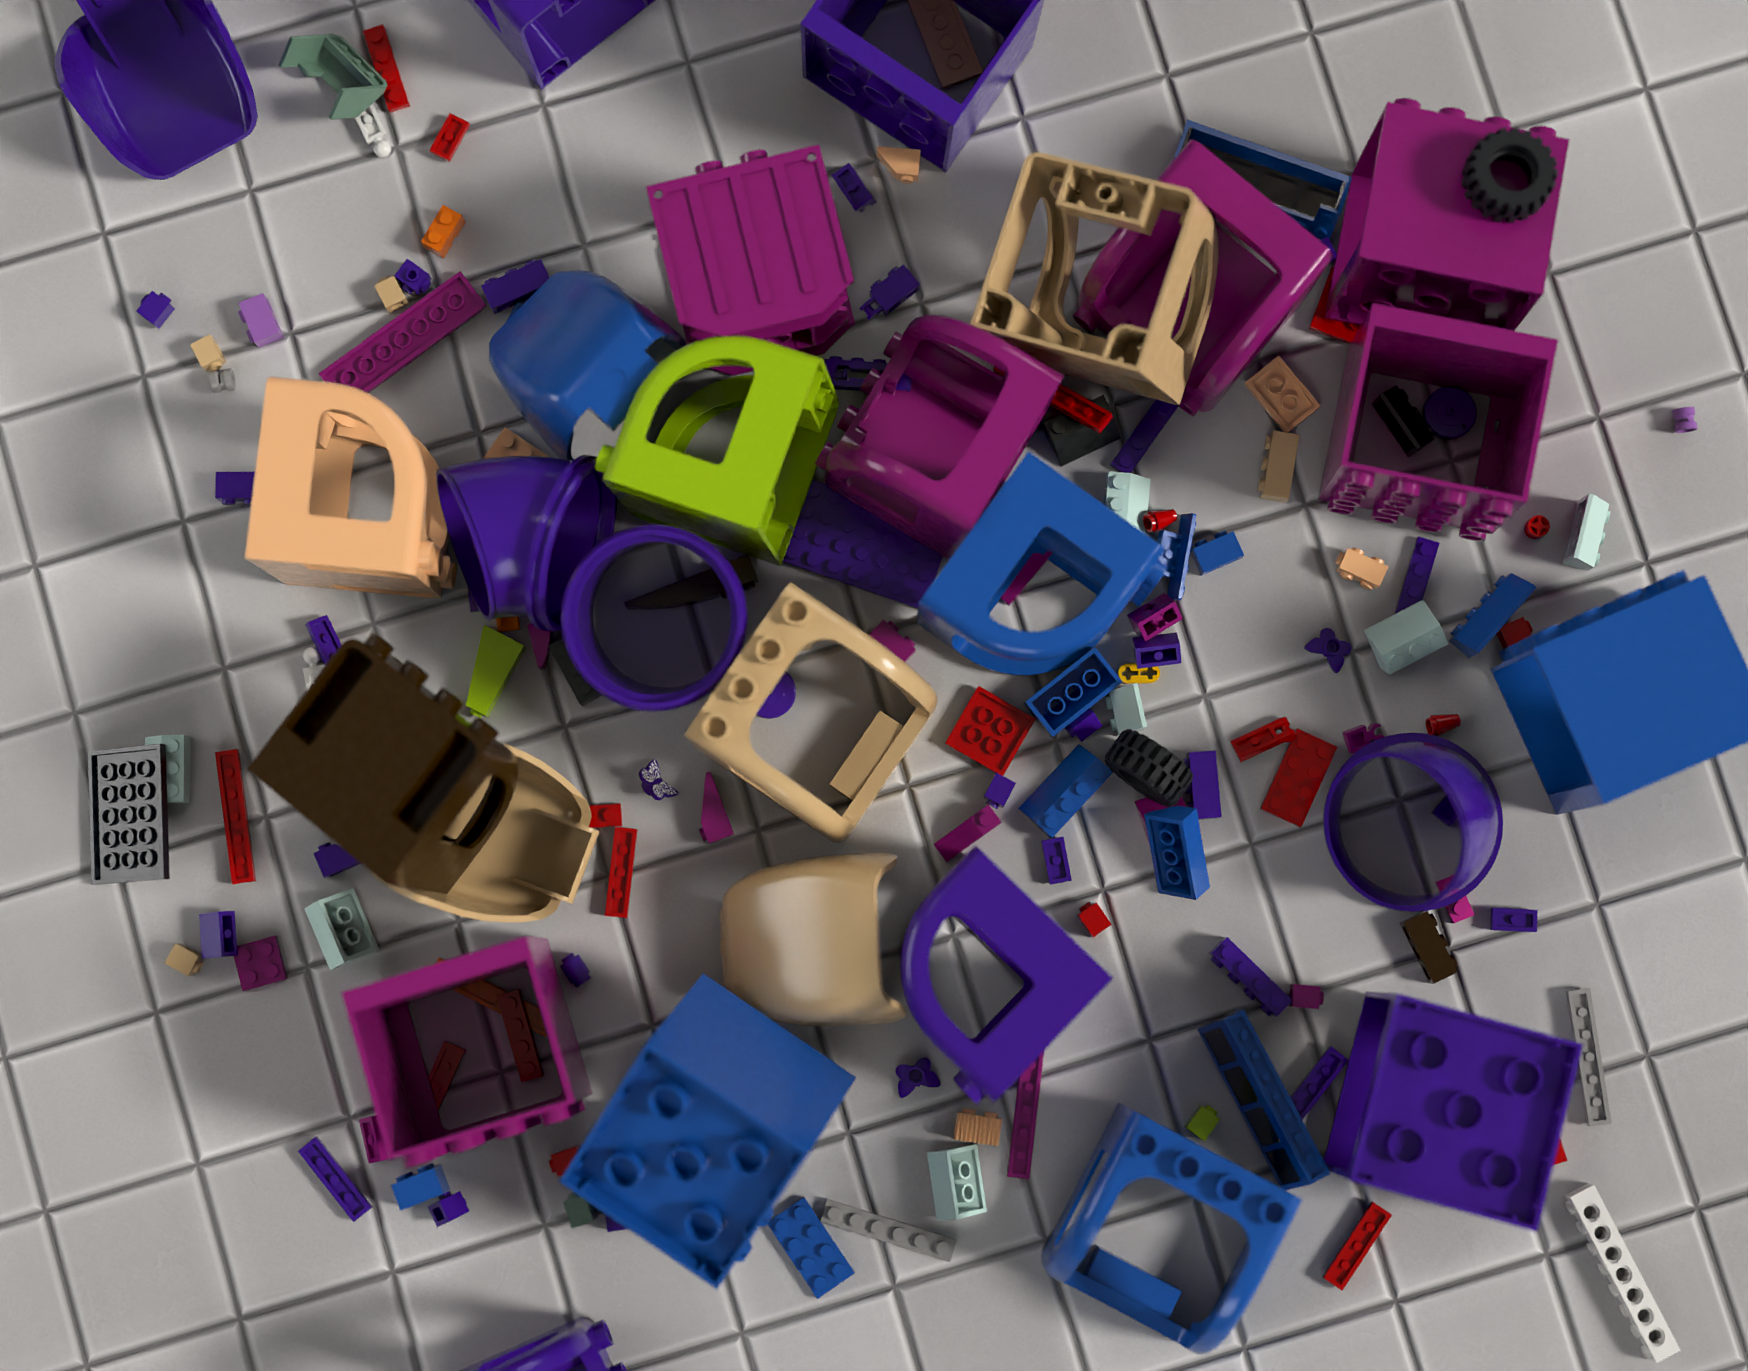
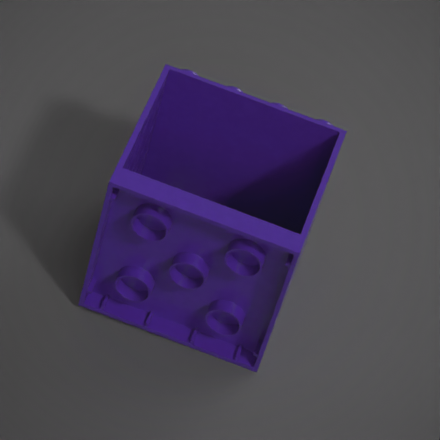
(894, 96)
(1452, 1108)

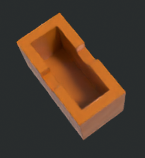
(443, 231)

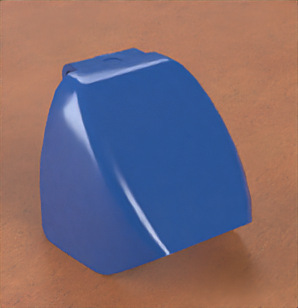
(576, 351)

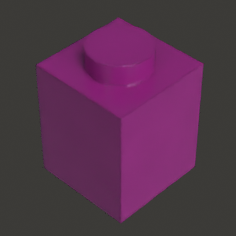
(1306, 996)

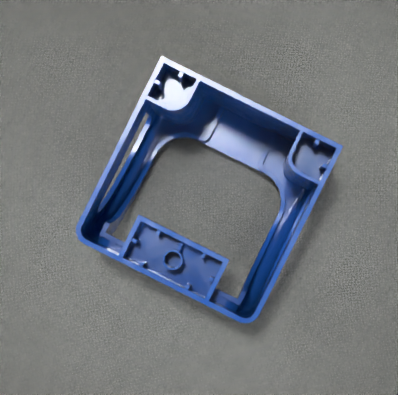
(1028, 516)
(1147, 1149)

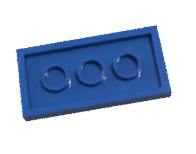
(810, 1247)

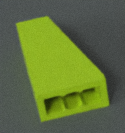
(492, 670)

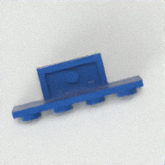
(1177, 554)

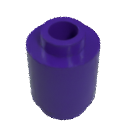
(575, 969)

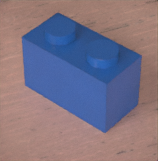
(1216, 553)

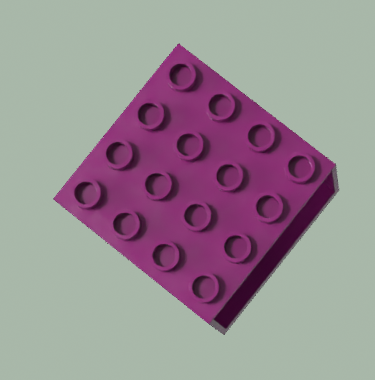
(1419, 241)
(1443, 352)
(398, 1071)

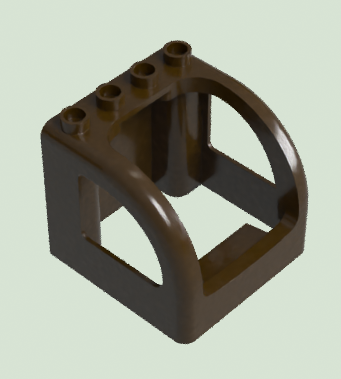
(389, 767)

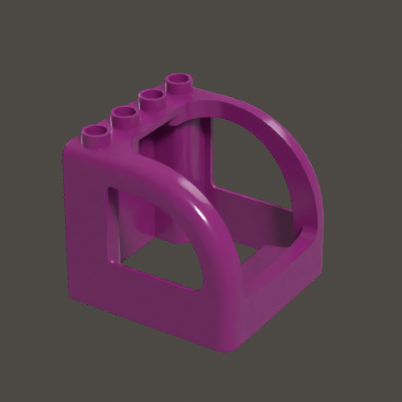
(1248, 296)
(948, 445)

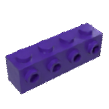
(1250, 976)

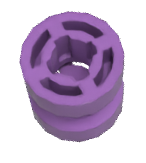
(1684, 419)

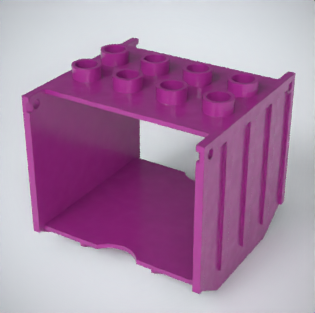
(756, 252)

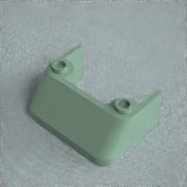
(340, 66)

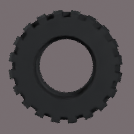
(1522, 150)
(1148, 767)

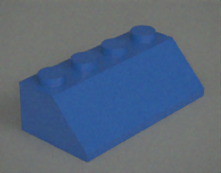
(1491, 614)
(1073, 692)
(1065, 790)
(1177, 852)

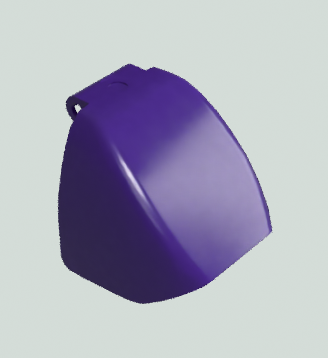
(156, 82)

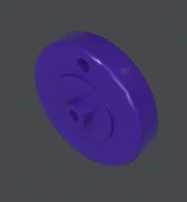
(1449, 412)
(779, 699)

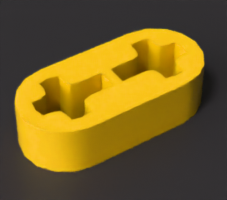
(1140, 679)

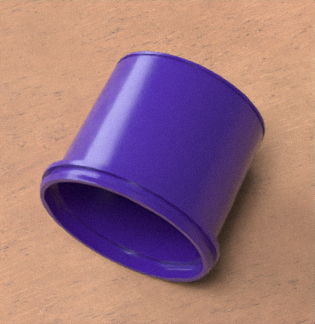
(580, 633)

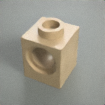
(391, 293)
(208, 353)
(185, 960)

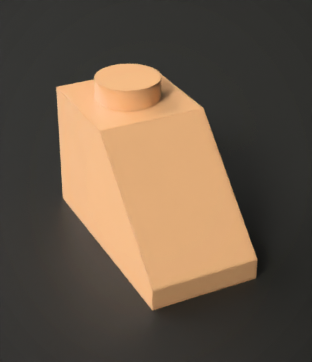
(900, 162)

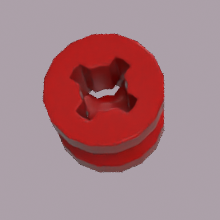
(1540, 524)

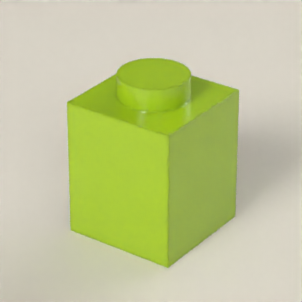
(1202, 1121)

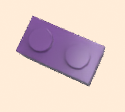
(260, 320)

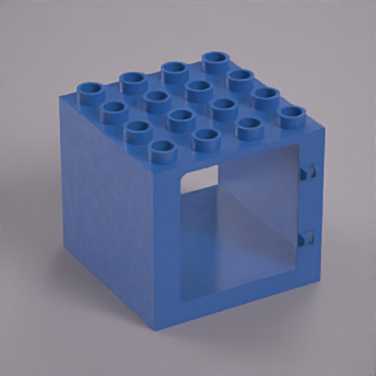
(1627, 692)
(708, 1130)

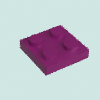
(260, 963)

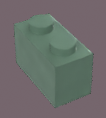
(579, 1210)

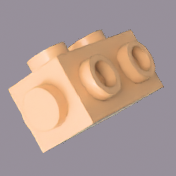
(1357, 566)

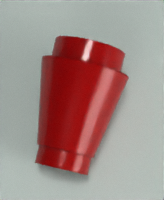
(1159, 519)
(1441, 724)

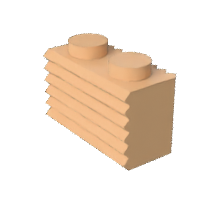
(977, 1128)

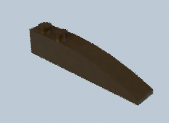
(695, 589)

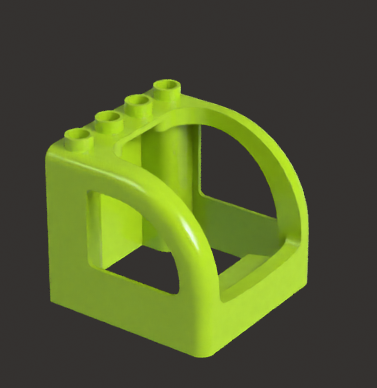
(770, 463)

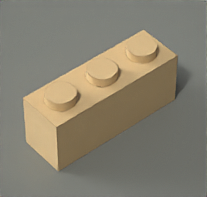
(1278, 466)

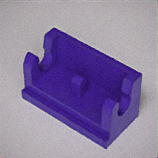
(853, 188)

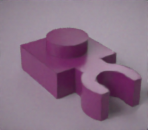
(1360, 736)

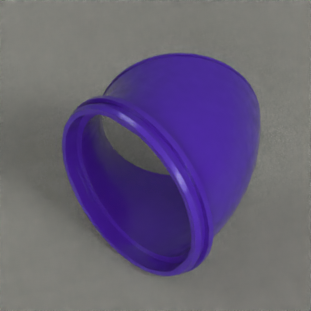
(524, 529)
(1471, 796)

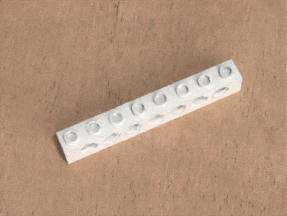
(1664, 1343)

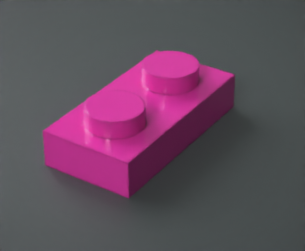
(1458, 910)

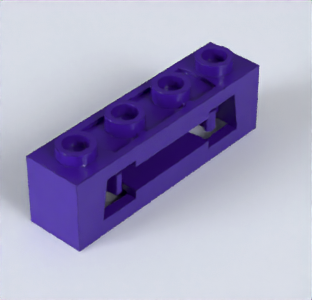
(858, 365)

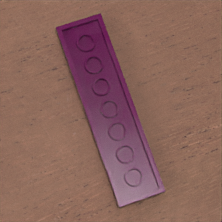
(407, 336)

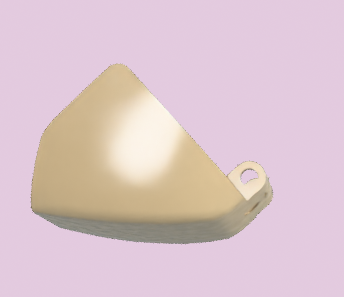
(530, 857)
(808, 942)

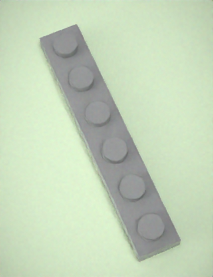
(1590, 1061)
(888, 1230)

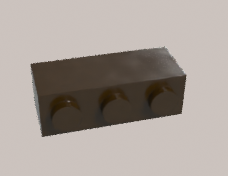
(1429, 947)

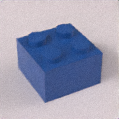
(417, 1188)

